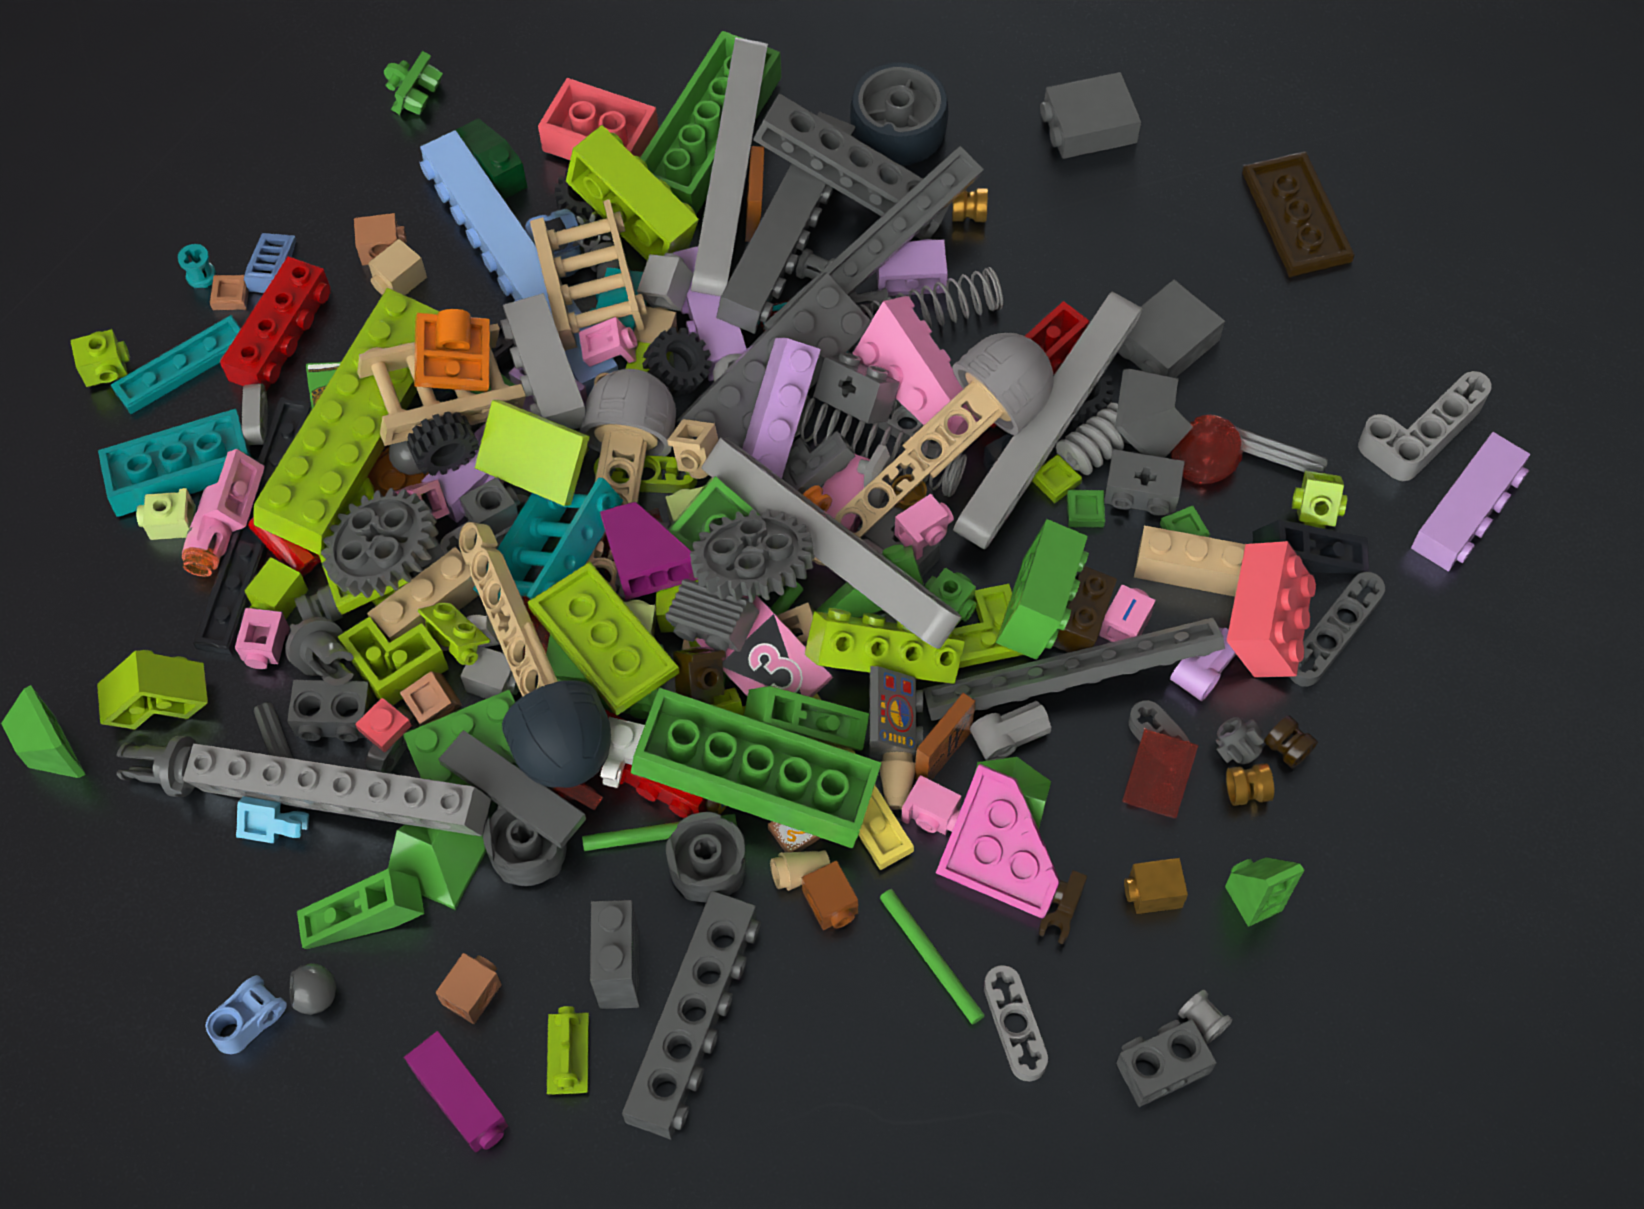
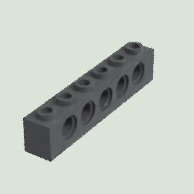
(838, 159)
(720, 917)

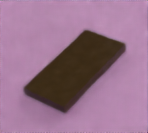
(1298, 214)

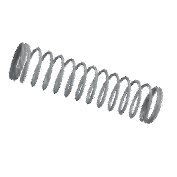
(987, 292)
(949, 482)

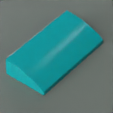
(170, 460)

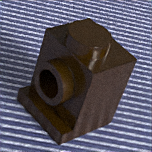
(700, 673)

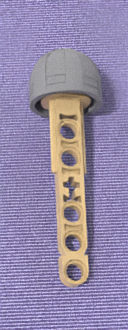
(1003, 383)
(627, 419)

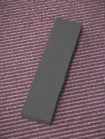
(512, 789)

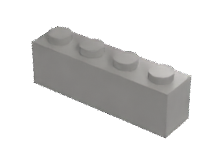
(543, 360)

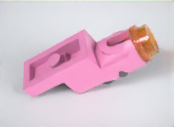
(220, 512)

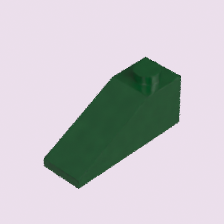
(494, 157)

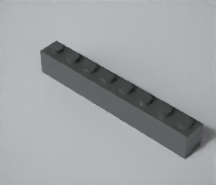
(774, 245)

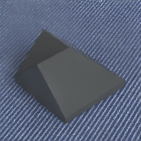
(1149, 414)

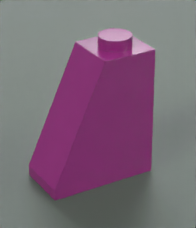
(644, 551)
(457, 1092)

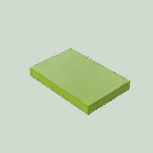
(531, 452)

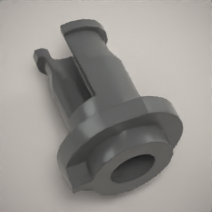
(317, 650)
(167, 768)

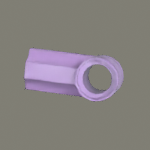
(1201, 673)

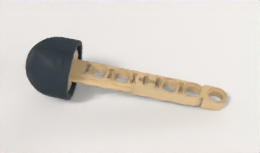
(554, 729)

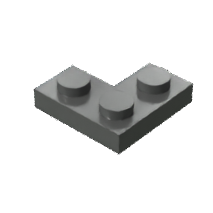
(815, 467)

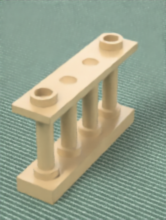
(555, 268)
(399, 422)

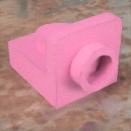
(607, 341)

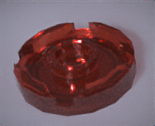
(1209, 450)

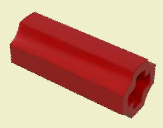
(286, 551)

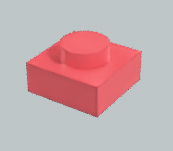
(383, 725)

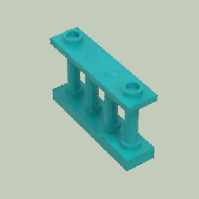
(539, 521)

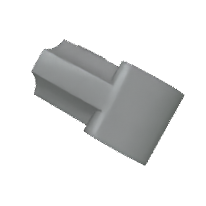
(1001, 735)

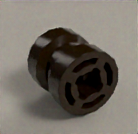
(1290, 741)

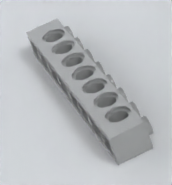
(338, 789)

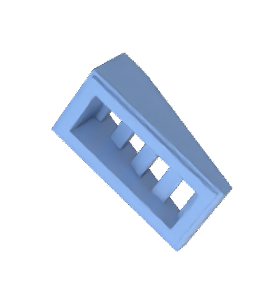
(253, 277)

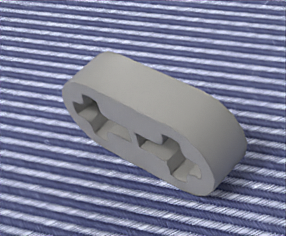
(254, 414)

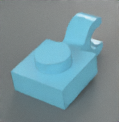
(263, 821)

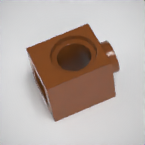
(830, 896)

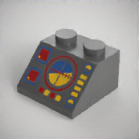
(893, 713)

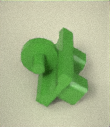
(420, 74)

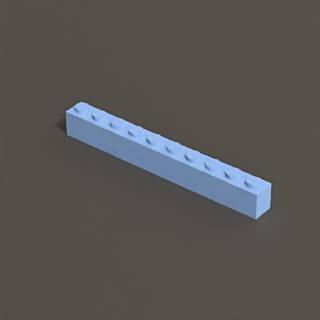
(496, 233)

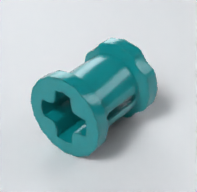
(200, 262)

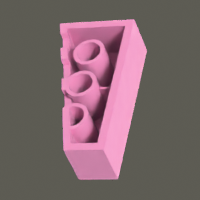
(907, 351)

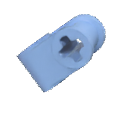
(246, 1013)

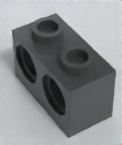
(333, 704)
(1170, 1070)

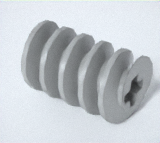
(1092, 441)

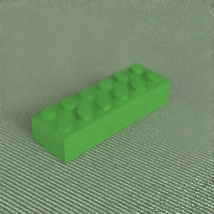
(687, 139)
(755, 767)

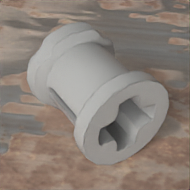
(1205, 1016)

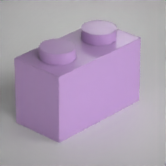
(913, 267)

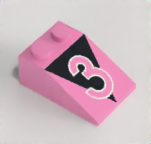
(772, 658)

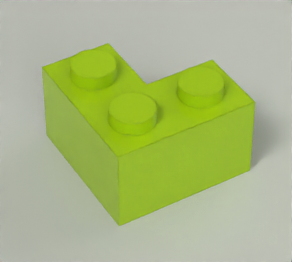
(394, 664)
(150, 686)

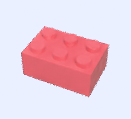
(584, 108)
(1271, 610)

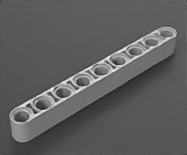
(729, 168)
(1034, 443)
(836, 545)

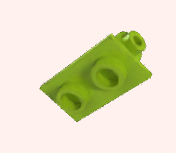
(454, 631)
(567, 1052)

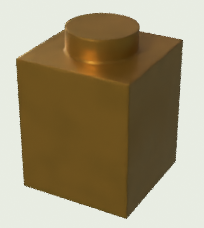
(1156, 886)

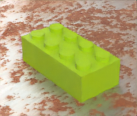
(650, 211)

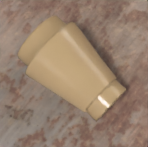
(897, 777)
(791, 866)

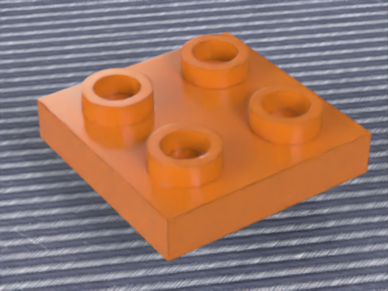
(452, 351)

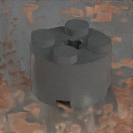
(700, 836)
(520, 861)

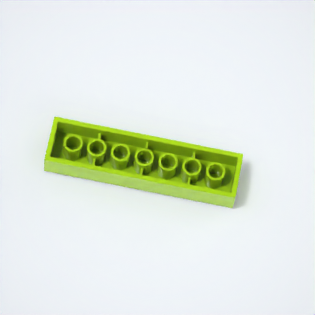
(339, 436)

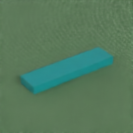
(176, 366)

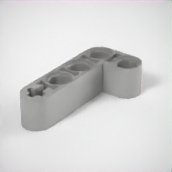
(1435, 423)

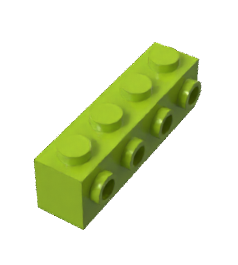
(869, 641)

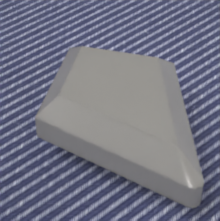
(871, 469)

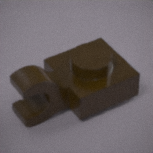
(1067, 897)

